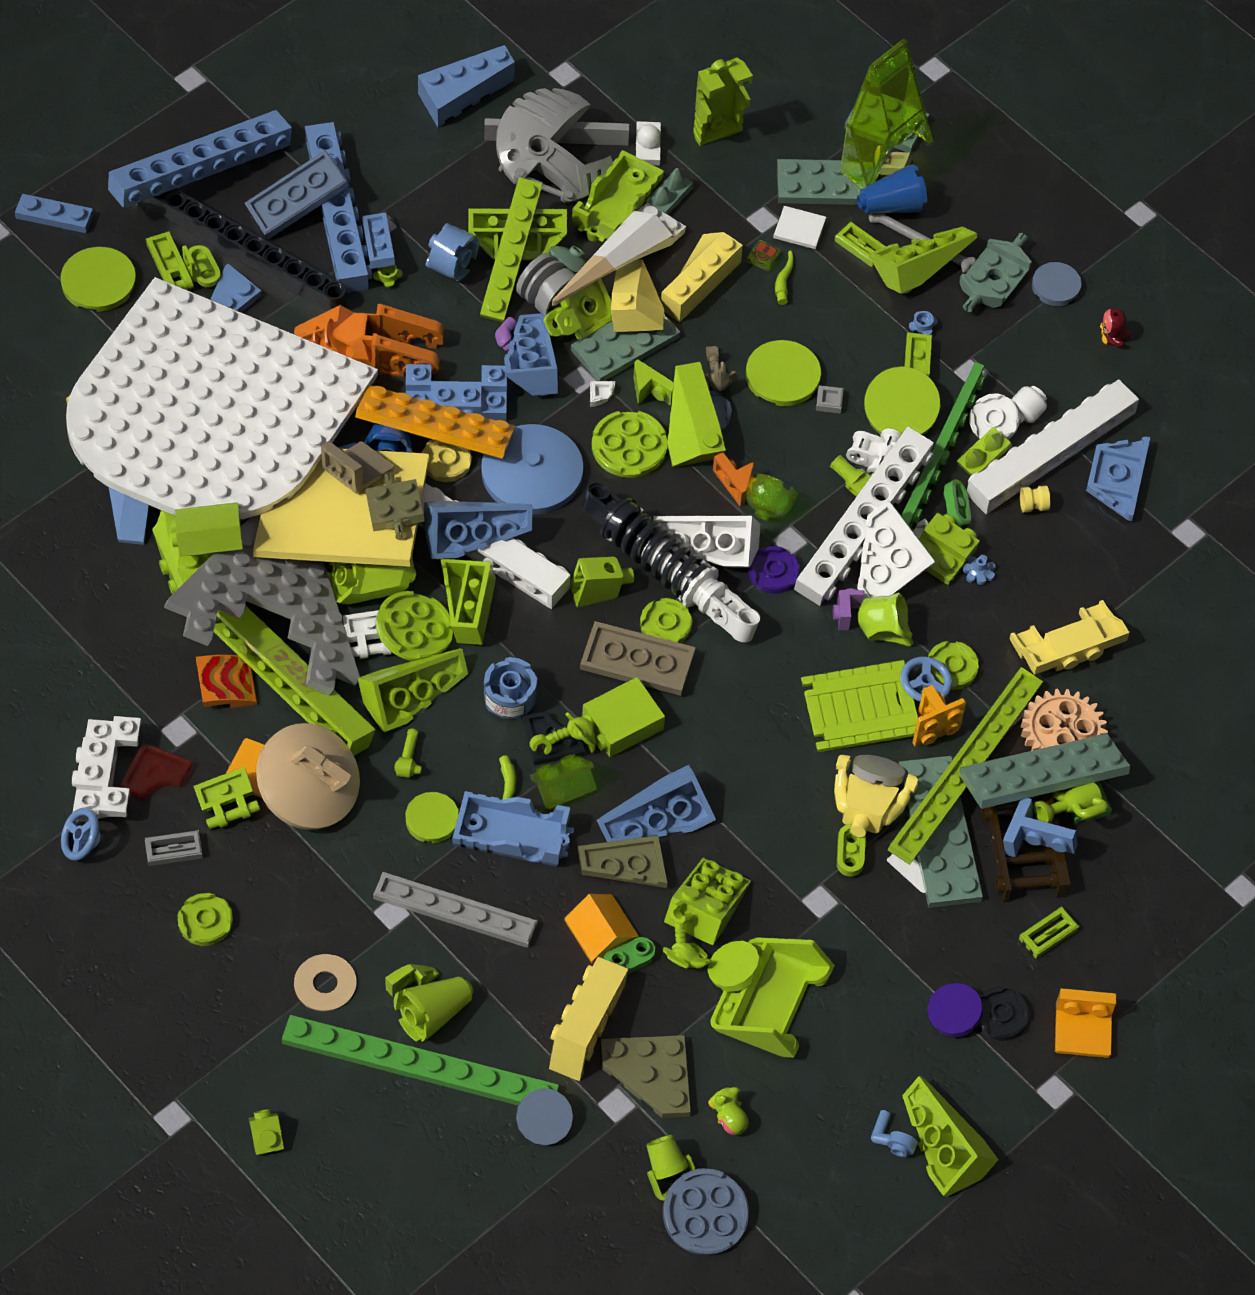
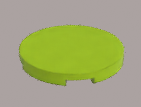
(98, 278)
(783, 372)
(902, 400)
(629, 444)
(414, 626)

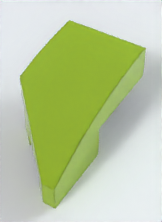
(408, 974)

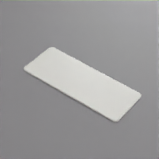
(910, 872)

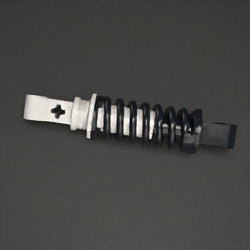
(684, 574)

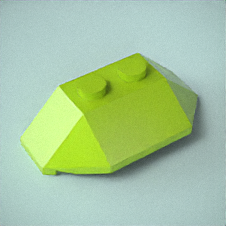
(547, 230)

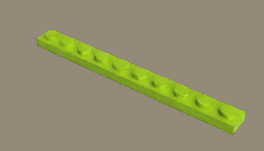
(975, 750)

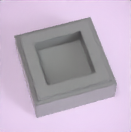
(829, 399)

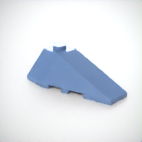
(531, 357)
(130, 517)
(662, 808)

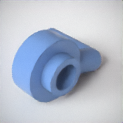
(899, 1142)

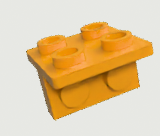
(937, 717)

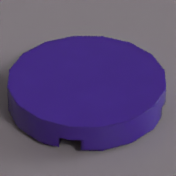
(774, 570)
(955, 1010)

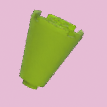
(431, 1005)

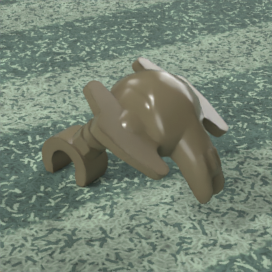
(718, 378)

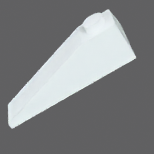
(716, 539)

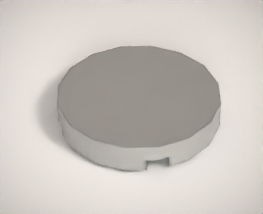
(878, 768)

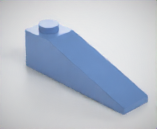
(465, 526)

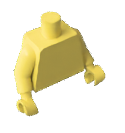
(868, 804)

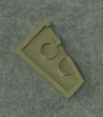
(625, 860)

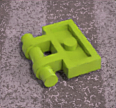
(225, 790)

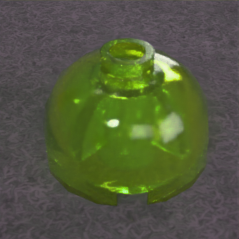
(769, 497)

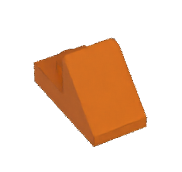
(733, 479)

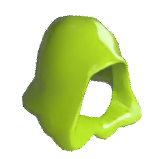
(885, 619)

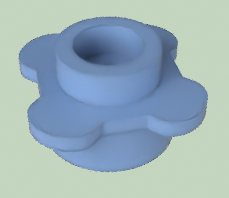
(920, 318)

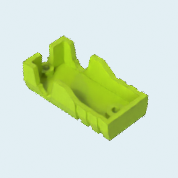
(721, 100)
(616, 196)

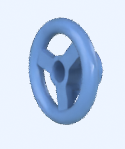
(915, 687)
(85, 836)

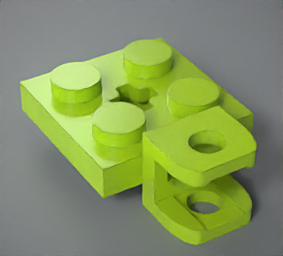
(573, 316)

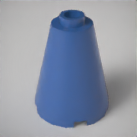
(895, 193)
(388, 439)

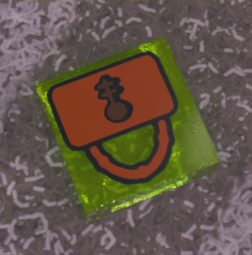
(764, 255)

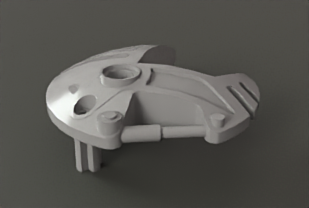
(541, 123)

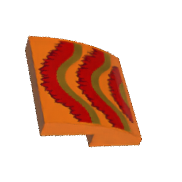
(225, 681)

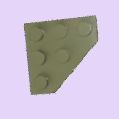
(651, 1070)

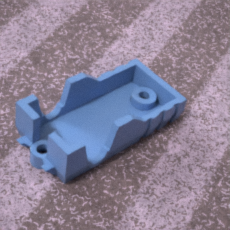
(513, 828)

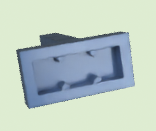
(1036, 832)

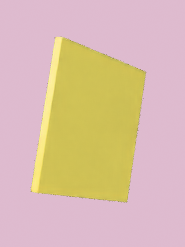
(335, 524)

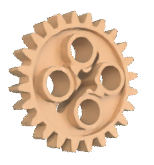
(1062, 727)

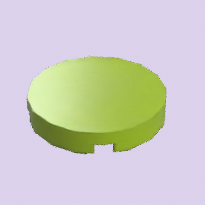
(666, 620)
(960, 662)
(431, 817)
(205, 919)
(734, 966)

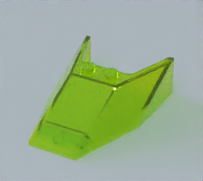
(883, 115)

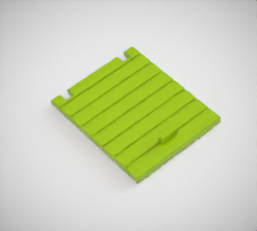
(859, 706)

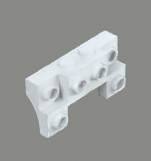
(97, 766)

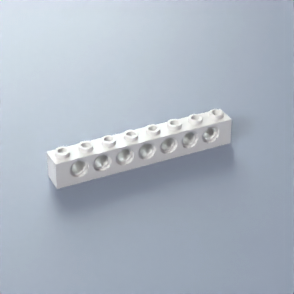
(909, 445)

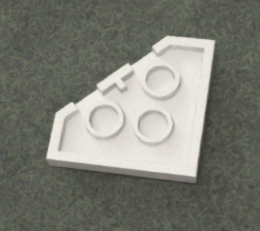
(890, 553)

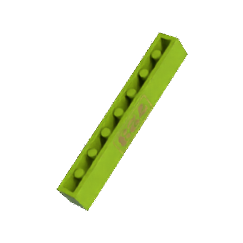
(287, 676)

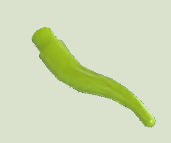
(781, 281)
(509, 775)

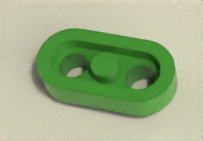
(957, 502)
(630, 956)

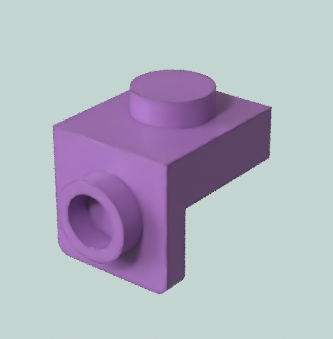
(846, 600)

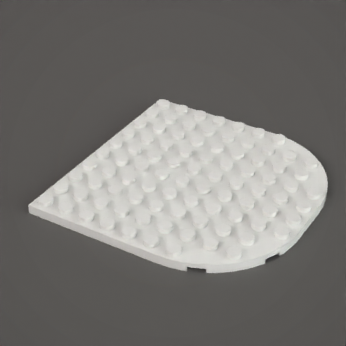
(208, 405)

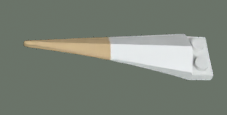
(636, 237)

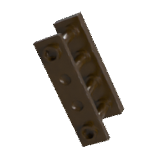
(1057, 878)

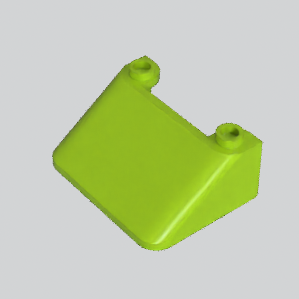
(768, 1005)

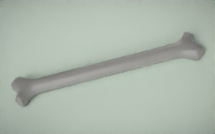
(964, 262)

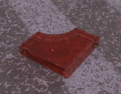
(154, 769)

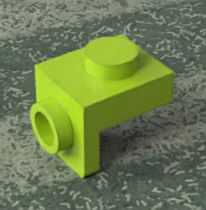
(266, 1132)

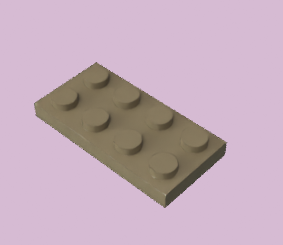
(632, 654)

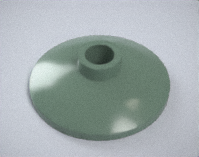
(570, 258)

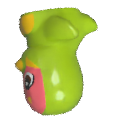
(729, 1112)

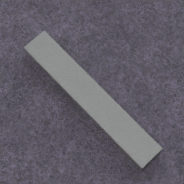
(579, 133)
(455, 909)

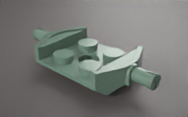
(999, 259)

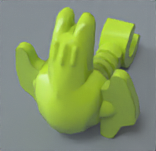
(578, 728)
(684, 953)

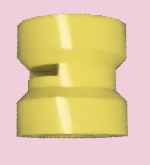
(1034, 499)

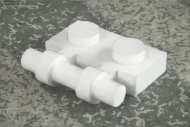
(360, 628)

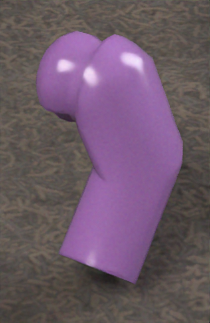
(503, 334)

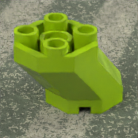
(364, 582)

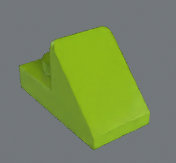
(650, 381)

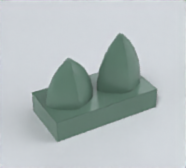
(670, 192)

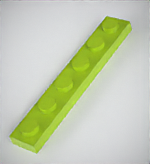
(511, 250)

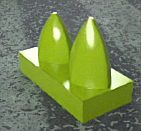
(984, 451)

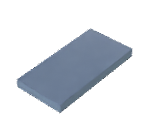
(296, 194)

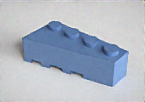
(463, 83)

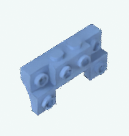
(482, 397)

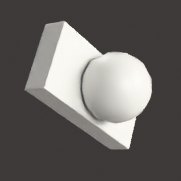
(648, 142)

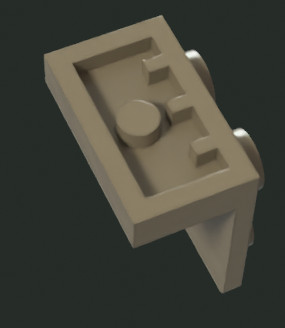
(356, 466)

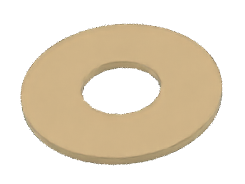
(325, 1001)

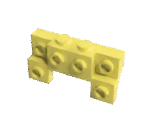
(1071, 643)

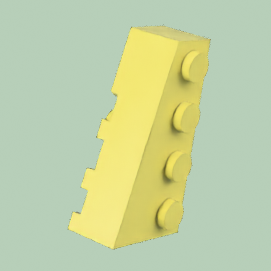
(586, 1017)

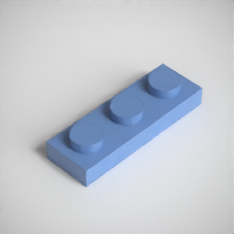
(54, 213)
(378, 240)

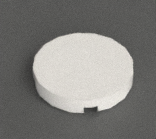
(996, 412)

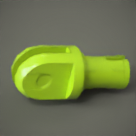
(854, 478)

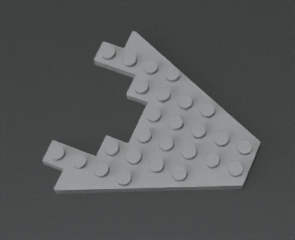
(283, 586)

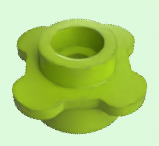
(393, 273)

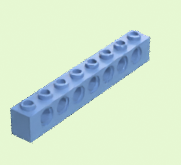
(199, 158)
(339, 214)

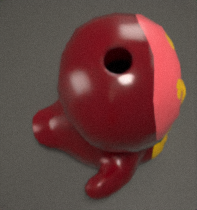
(1113, 328)

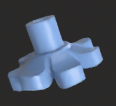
(979, 570)

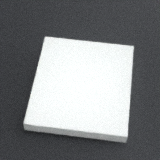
(799, 227)

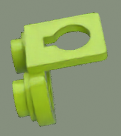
(201, 265)

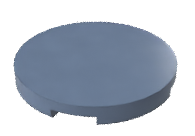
(705, 1212)

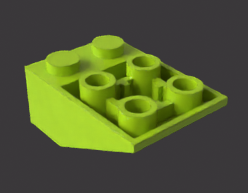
(711, 897)

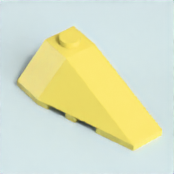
(635, 300)

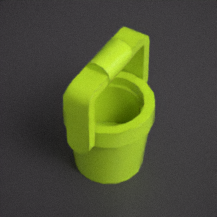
(666, 1161)

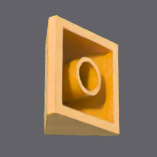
(599, 925)

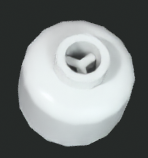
(1030, 403)

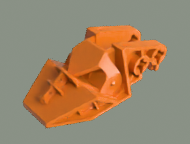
(376, 337)

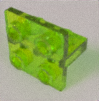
(564, 780)

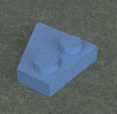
(235, 290)

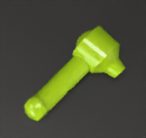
(405, 765)

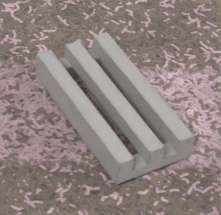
(173, 852)

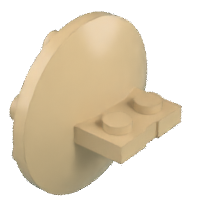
(308, 776)

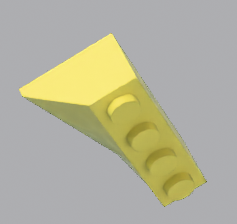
(706, 268)

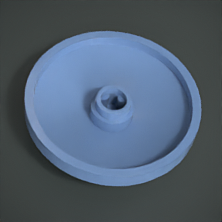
(537, 469)

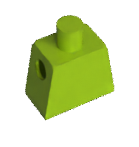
(598, 580)

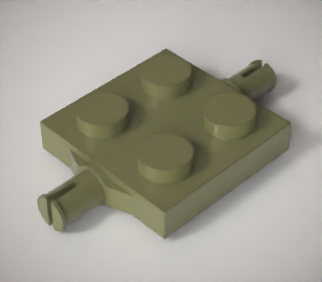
(394, 505)

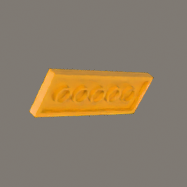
(435, 421)

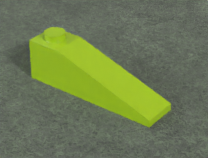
(693, 425)
(404, 689)

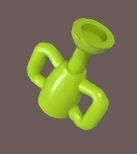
(1082, 800)

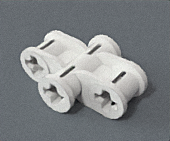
(873, 448)

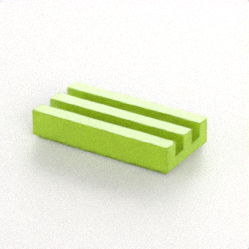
(858, 246)
(1032, 945)

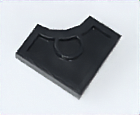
(544, 724)

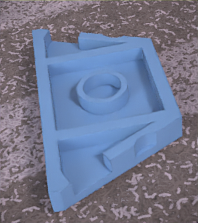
(1118, 474)

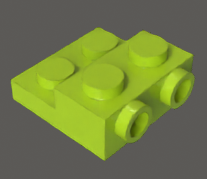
(948, 546)

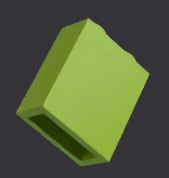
(207, 529)
(623, 717)

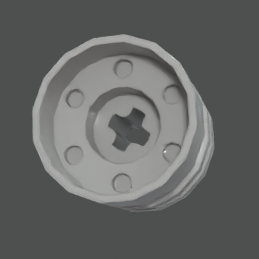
(543, 281)

